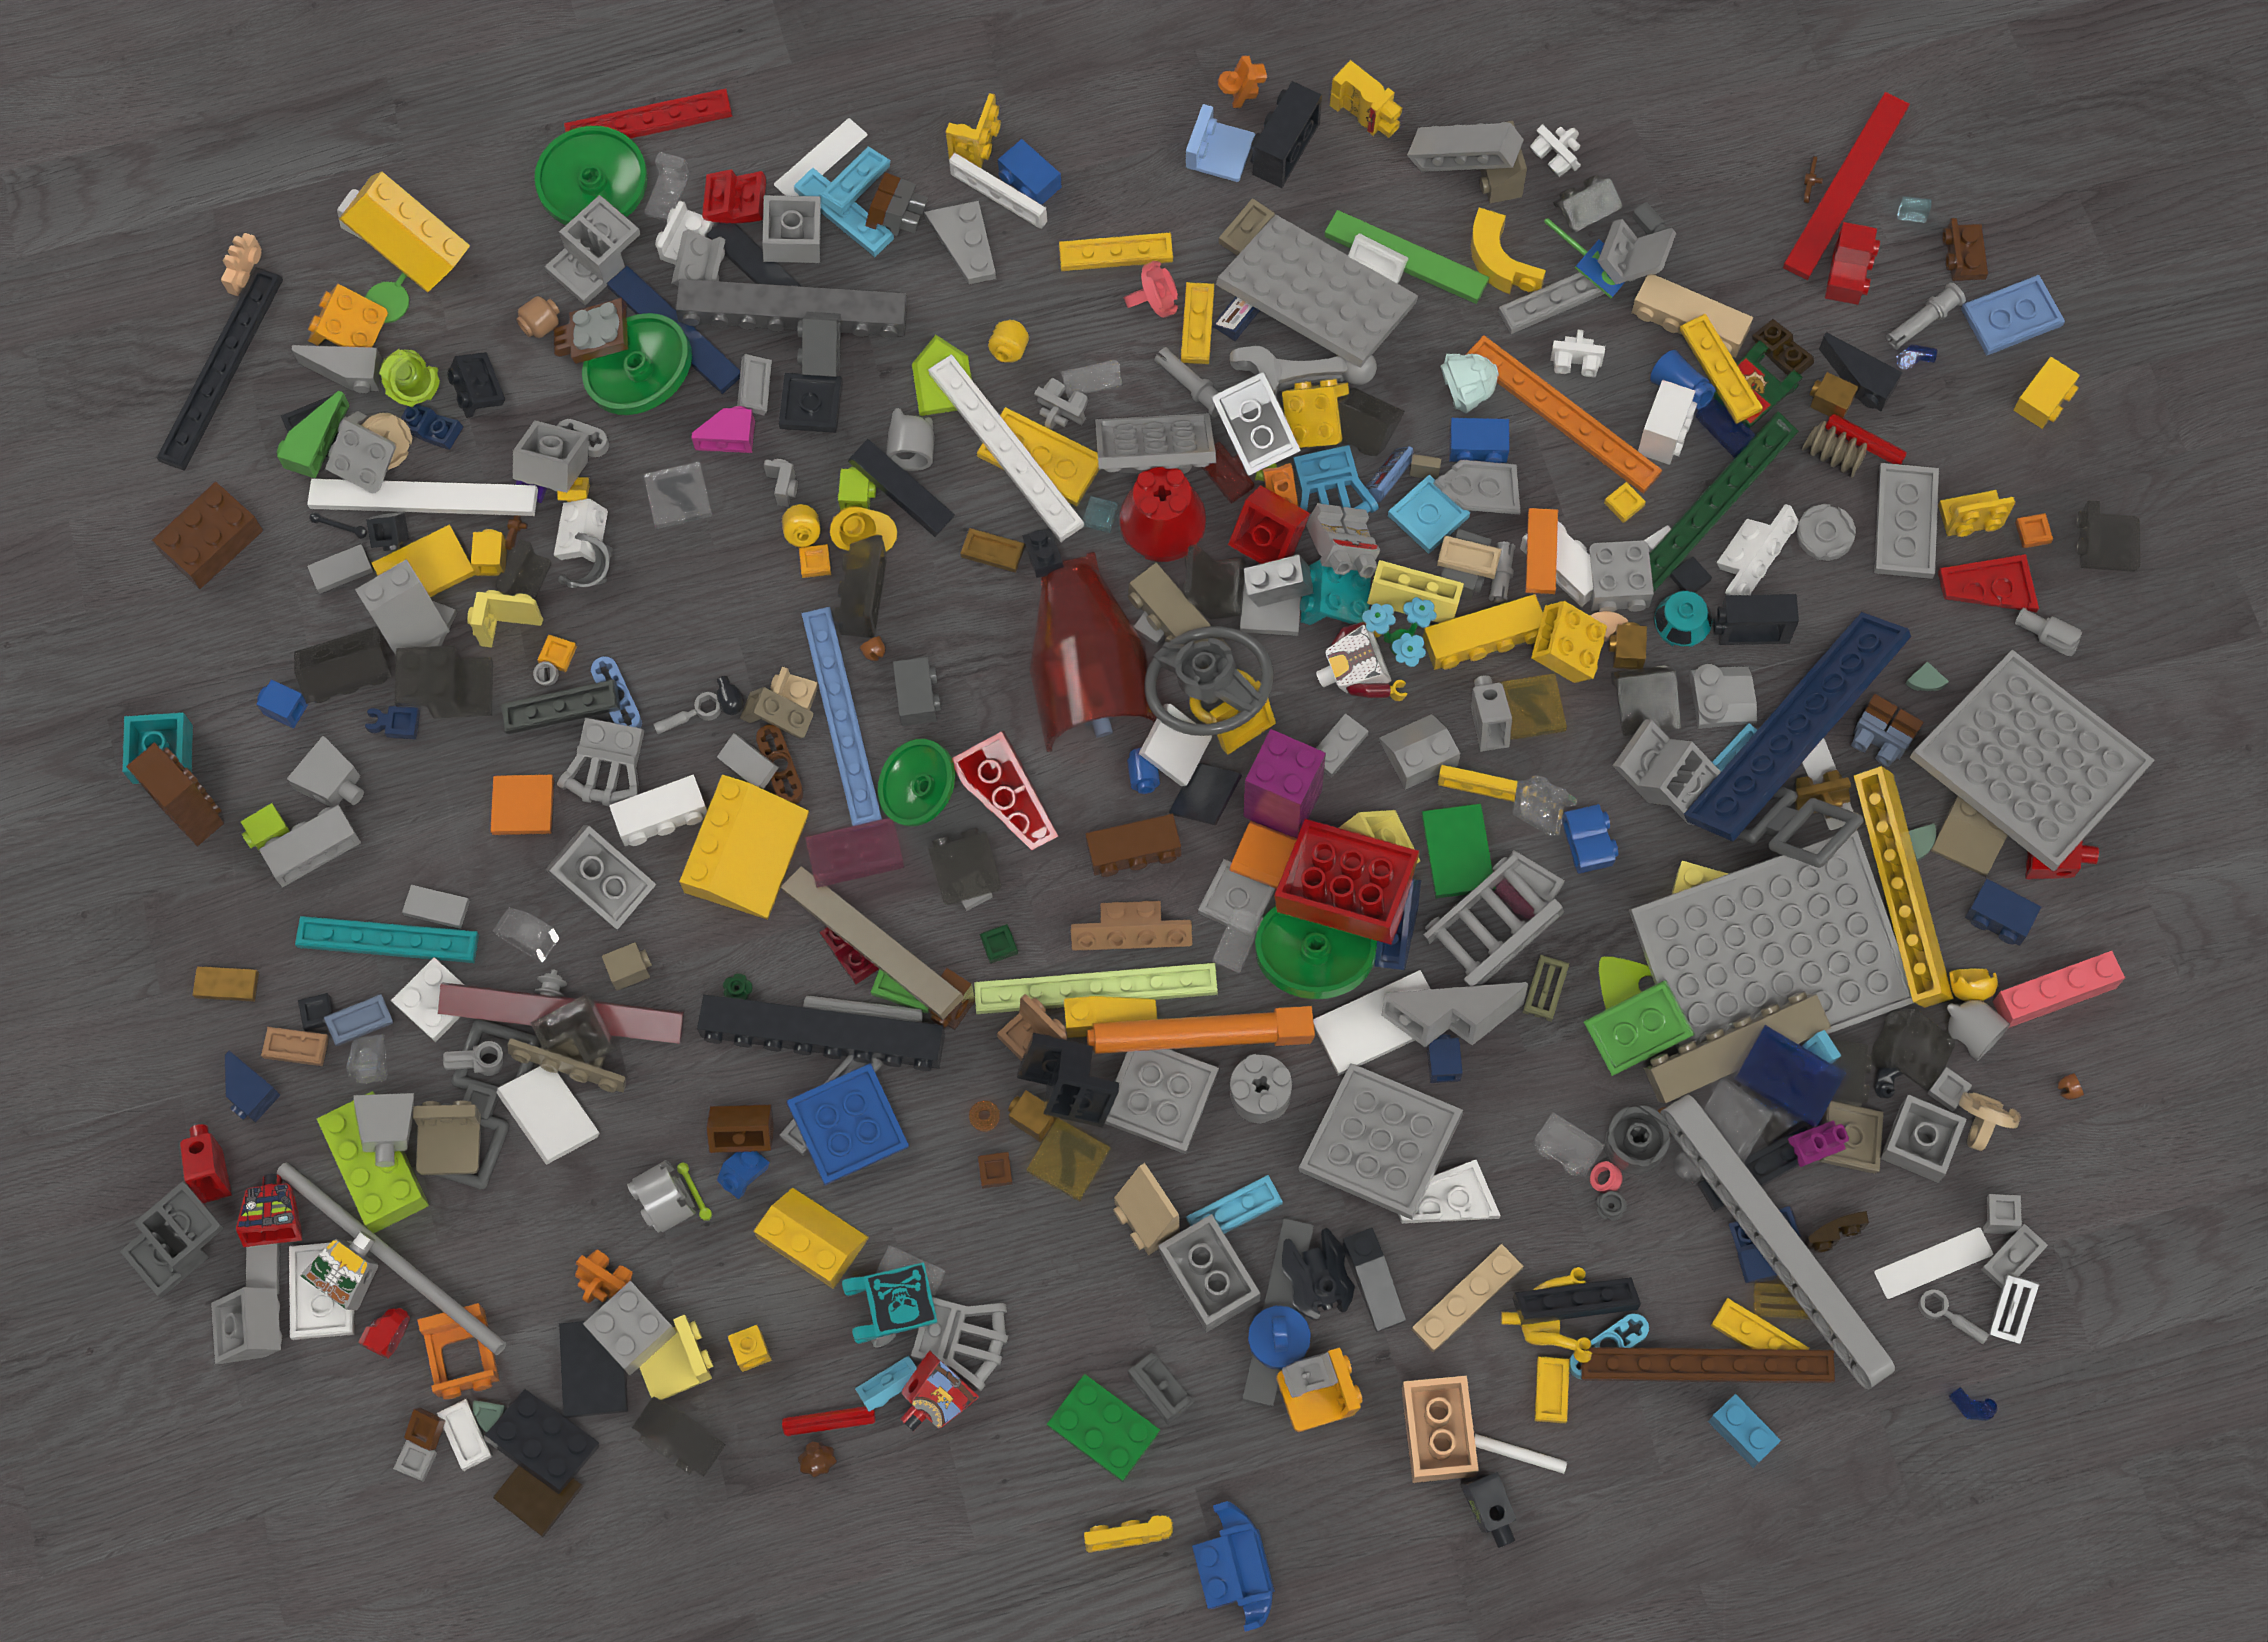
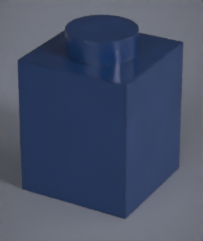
(1444, 1060)

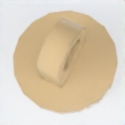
(393, 429)
(1988, 1114)

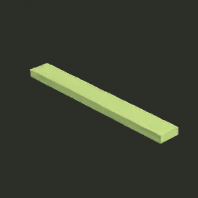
(1135, 983)

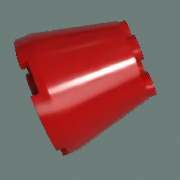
(1166, 527)

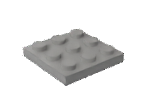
(1162, 1096)

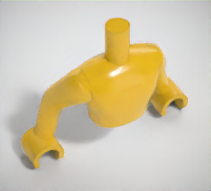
(1549, 1332)

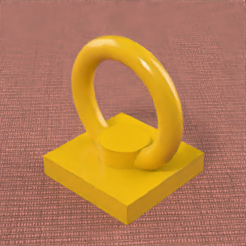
(1235, 738)

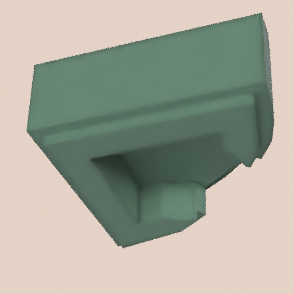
(1927, 679)
(1923, 840)
(487, 1413)

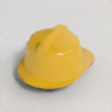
(860, 523)

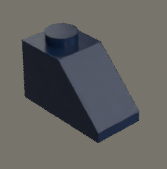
(246, 1089)

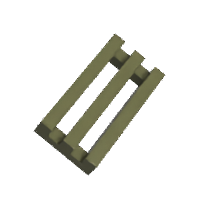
(1538, 1011)

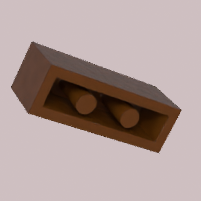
(1133, 845)

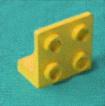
(975, 143)
(1974, 513)

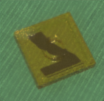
(1534, 706)
(1068, 1159)

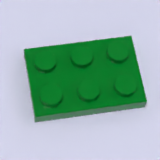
(1103, 1428)

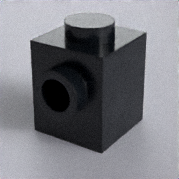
(387, 530)

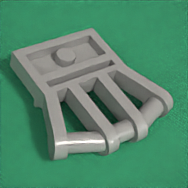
(610, 744)
(944, 1337)

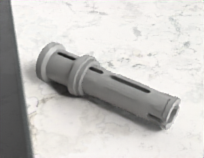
(1935, 309)
(1200, 389)

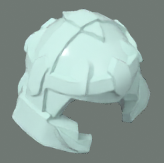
(1469, 379)

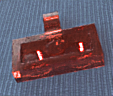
(1229, 474)

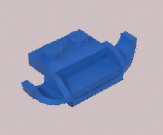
(1236, 1567)

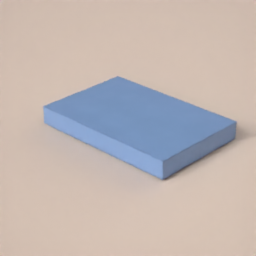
(2012, 315)

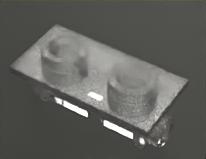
(1092, 378)

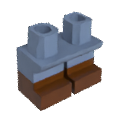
(1872, 730)

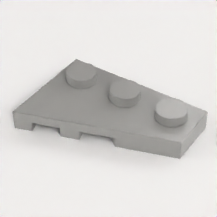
(965, 238)

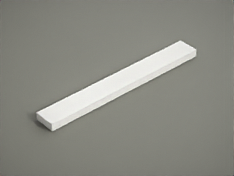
(1006, 448)
(425, 497)

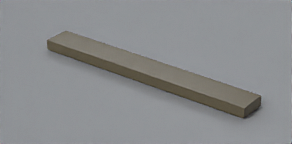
(873, 943)

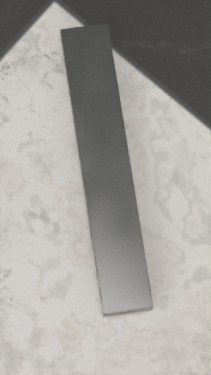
(1261, 1380)

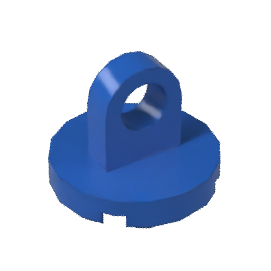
(1279, 1336)

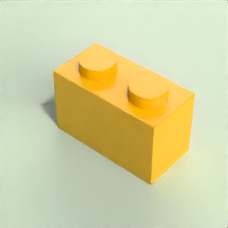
(2047, 392)

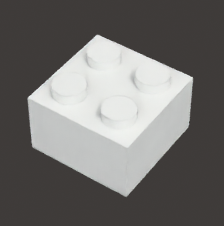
(1668, 422)

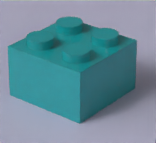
(165, 730)

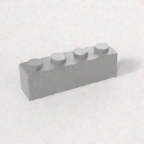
(1465, 147)

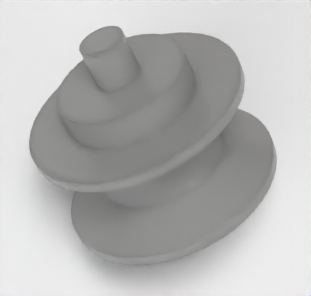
(550, 984)

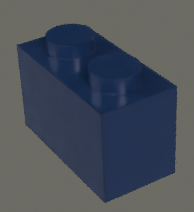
(2002, 913)

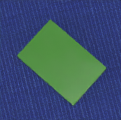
(1639, 1027)

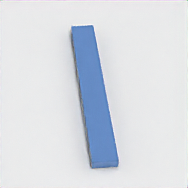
(841, 716)

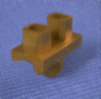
(1832, 790)

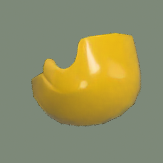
(1973, 984)

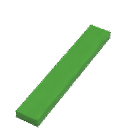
(1421, 262)

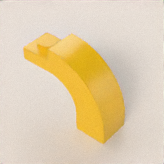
(1494, 262)

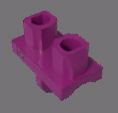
(1819, 1142)

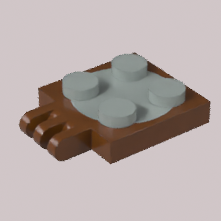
(593, 332)

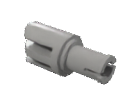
(2051, 632)

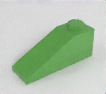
(311, 438)

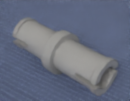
(1503, 574)

